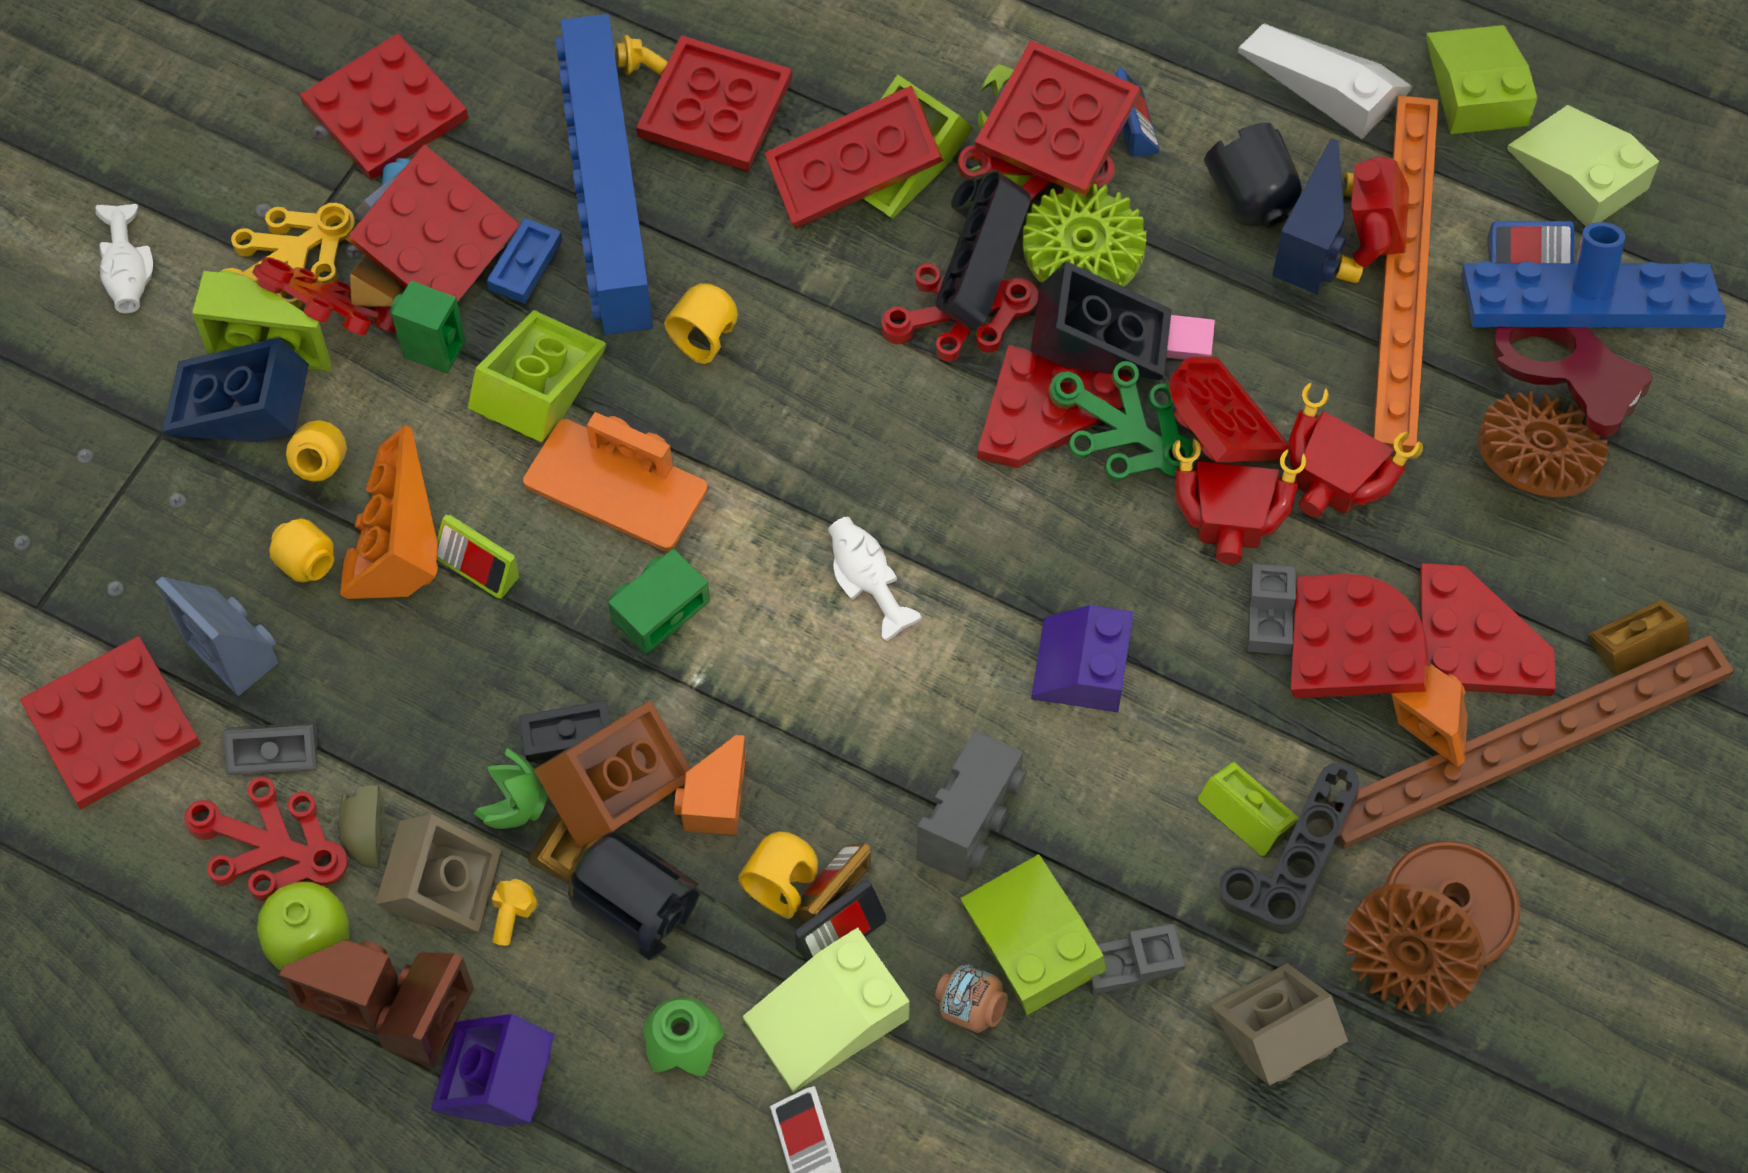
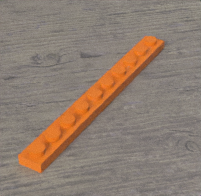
(1406, 279)

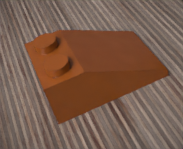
(614, 774)

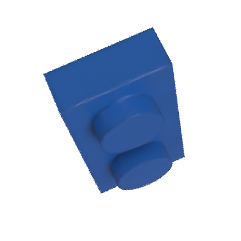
(524, 260)

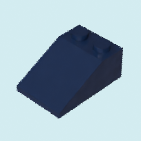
(1312, 233)
(238, 393)

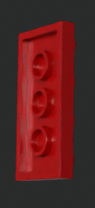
(854, 156)

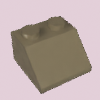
(438, 874)
(1280, 1023)

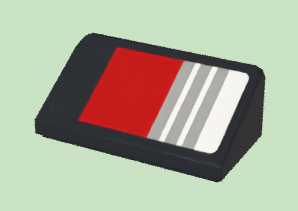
(853, 910)

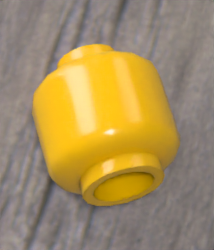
(316, 450)
(301, 550)

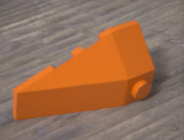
(397, 529)

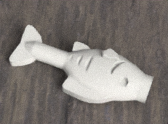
(123, 267)
(863, 567)

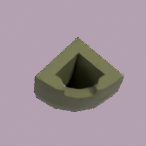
(362, 825)

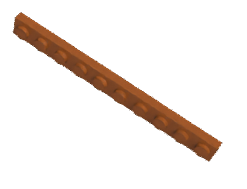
(1535, 738)

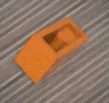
(1436, 715)
(714, 791)

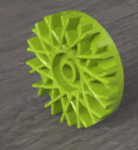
(1086, 231)

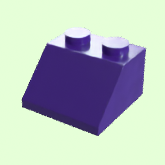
(1083, 657)
(493, 1070)

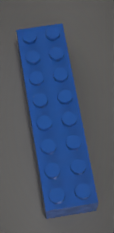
(603, 175)

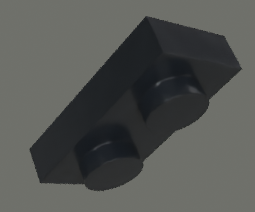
(556, 730)

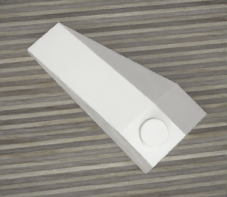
(1334, 81)

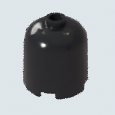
(1255, 176)

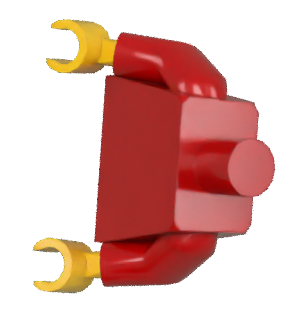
(1378, 212)
(1341, 461)
(1233, 502)

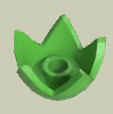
(522, 794)
(687, 1051)

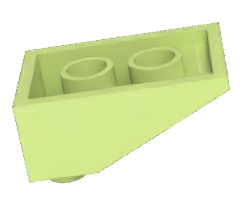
(1586, 163)
(828, 1011)

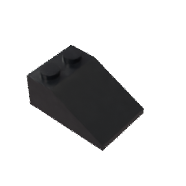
(1098, 324)

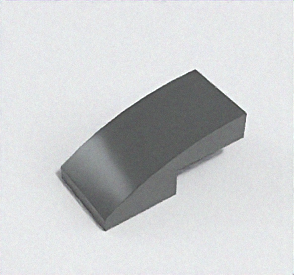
(1271, 609)
(1139, 959)

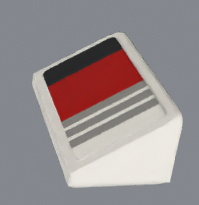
(805, 1133)

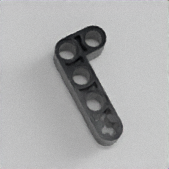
(994, 217)
(1300, 846)

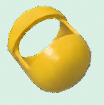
(707, 309)
(772, 868)

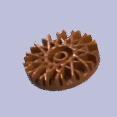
(1541, 446)
(1471, 881)
(1415, 946)

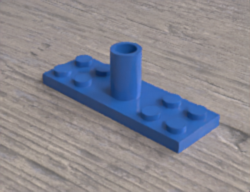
(1593, 290)

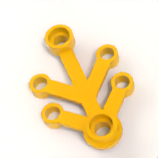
(295, 249)

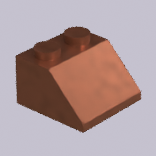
(344, 983)
(426, 1007)

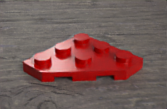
(1023, 416)
(1480, 636)

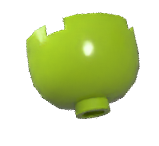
(300, 922)

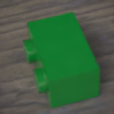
(428, 326)
(658, 600)

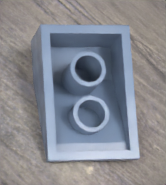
(219, 633)

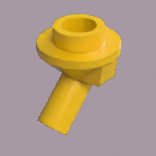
(631, 54)
(512, 899)

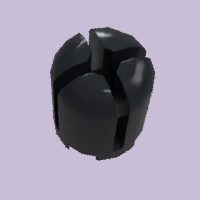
(631, 893)

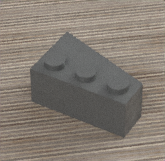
(970, 807)

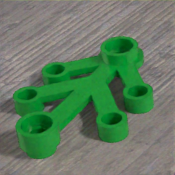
(1128, 427)

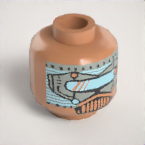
(971, 998)

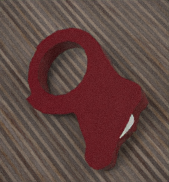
(1598, 379)

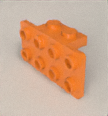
(617, 479)

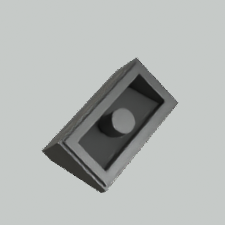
(271, 748)

